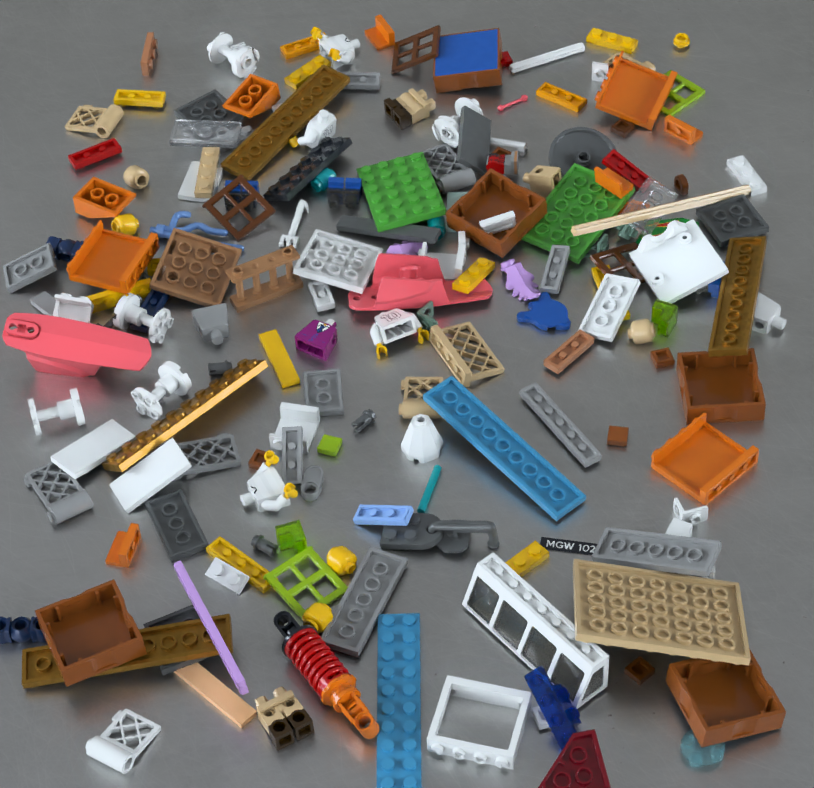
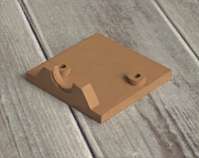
(191, 271)

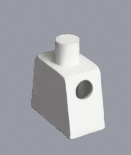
(767, 315)

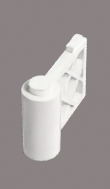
(114, 751)

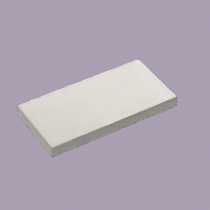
(609, 306)
(92, 449)
(150, 475)

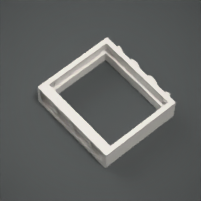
(484, 693)

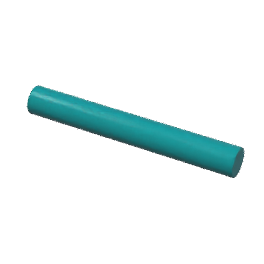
(429, 489)

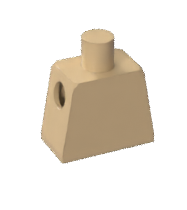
(543, 179)

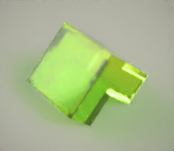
(664, 316)
(291, 536)

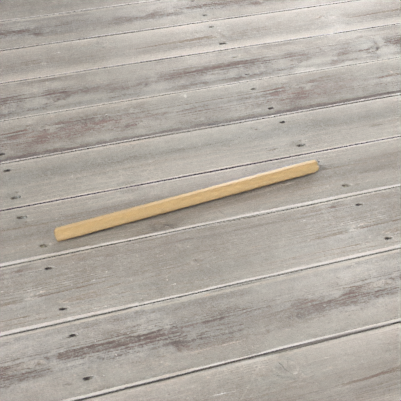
(659, 210)

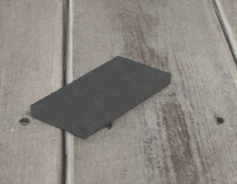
(473, 140)
(176, 525)

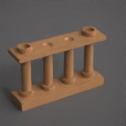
(269, 290)

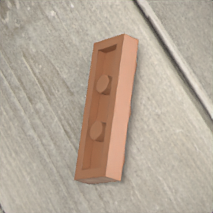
(148, 53)
(568, 351)

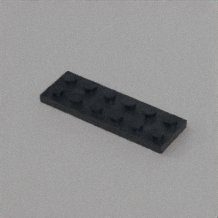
(307, 169)

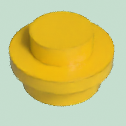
(681, 40)

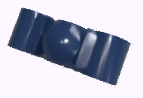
(64, 248)
(20, 630)

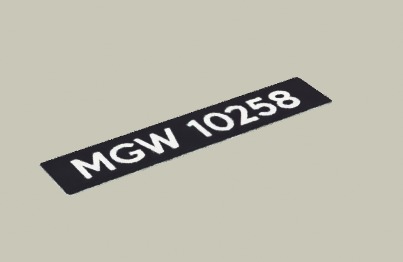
(568, 546)

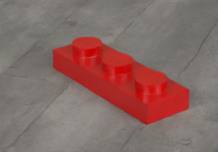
(94, 153)
(625, 168)

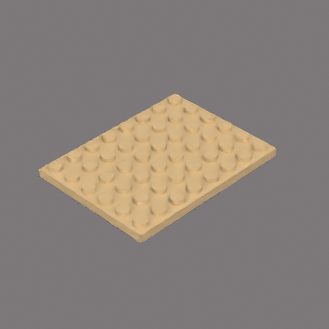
(659, 612)

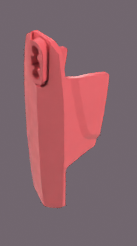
(411, 283)
(74, 346)

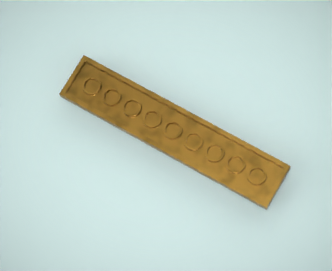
(285, 122)
(737, 297)
(188, 412)
(163, 646)

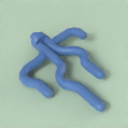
(165, 231)

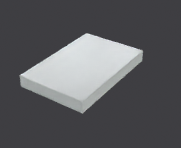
(188, 186)

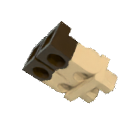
(409, 108)
(284, 718)

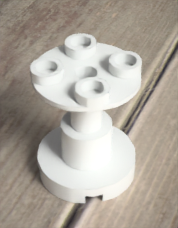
(242, 59)
(448, 128)
(129, 311)
(171, 382)
(65, 410)

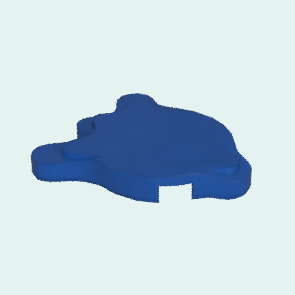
(546, 314)

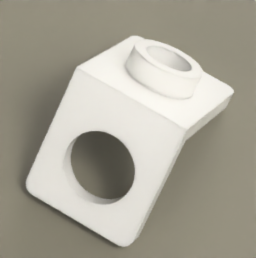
(599, 71)
(691, 516)

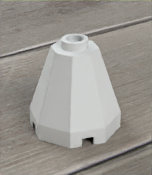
(422, 440)

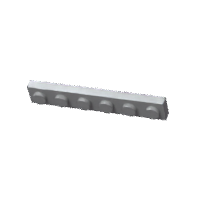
(560, 425)

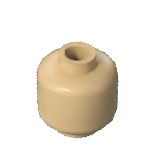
(136, 177)
(642, 331)

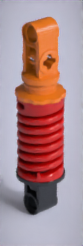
(324, 672)

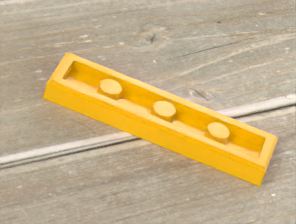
(279, 358)
(234, 557)

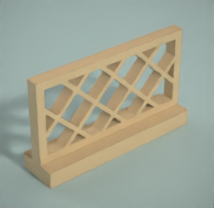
(453, 356)

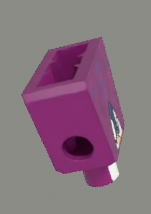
(317, 339)

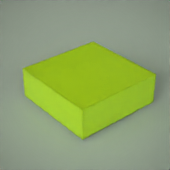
(329, 445)

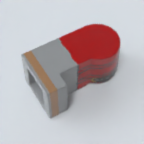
(503, 163)

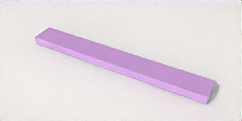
(211, 628)

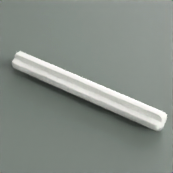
(546, 57)

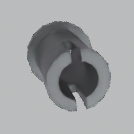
(219, 368)
(365, 419)
(264, 545)

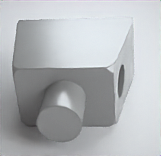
(212, 323)

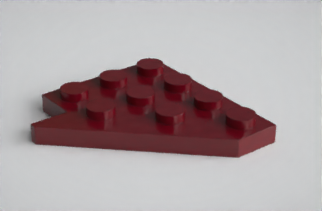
(578, 764)

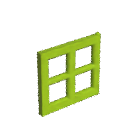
(682, 103)
(324, 570)

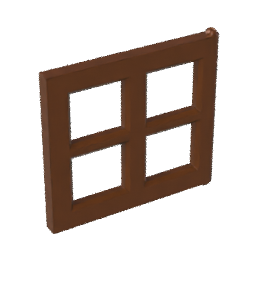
(415, 60)
(239, 207)
(617, 253)

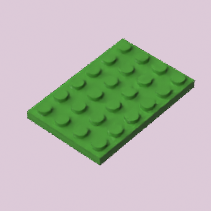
(401, 192)
(571, 203)

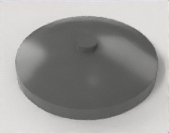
(579, 146)

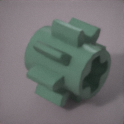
(626, 231)

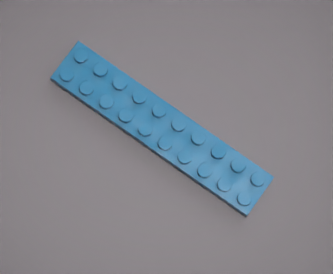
(504, 448)
(399, 701)

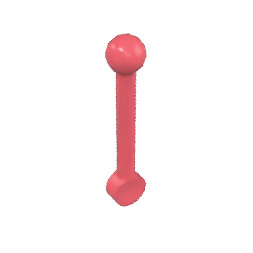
(524, 98)

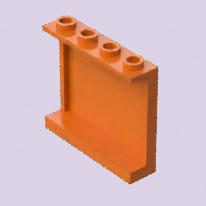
(634, 92)
(112, 259)
(703, 460)

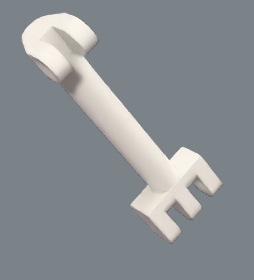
(522, 146)
(291, 238)

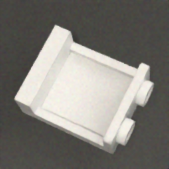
(73, 308)

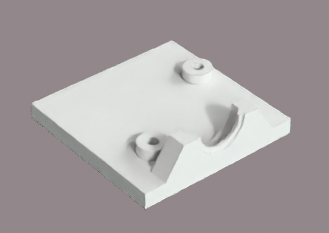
(337, 261)
(680, 261)

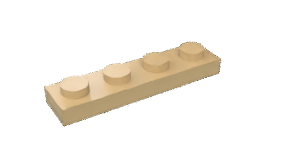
(207, 172)

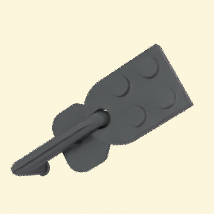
(428, 530)

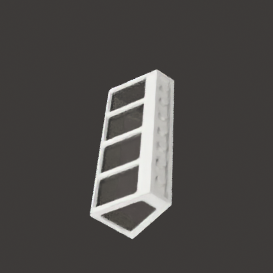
(535, 630)

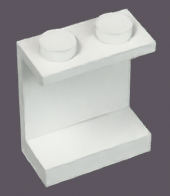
(451, 264)
(296, 415)

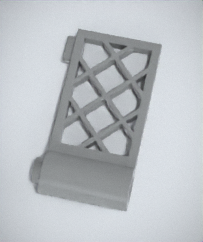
(453, 179)
(214, 442)
(68, 504)

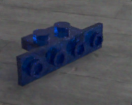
(554, 704)

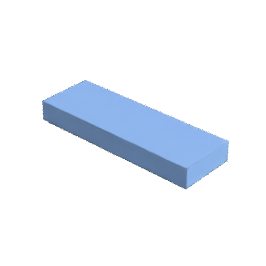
(383, 515)

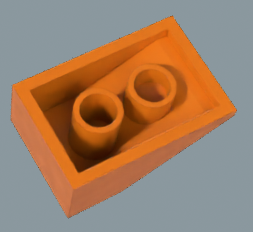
(253, 96)
(101, 199)

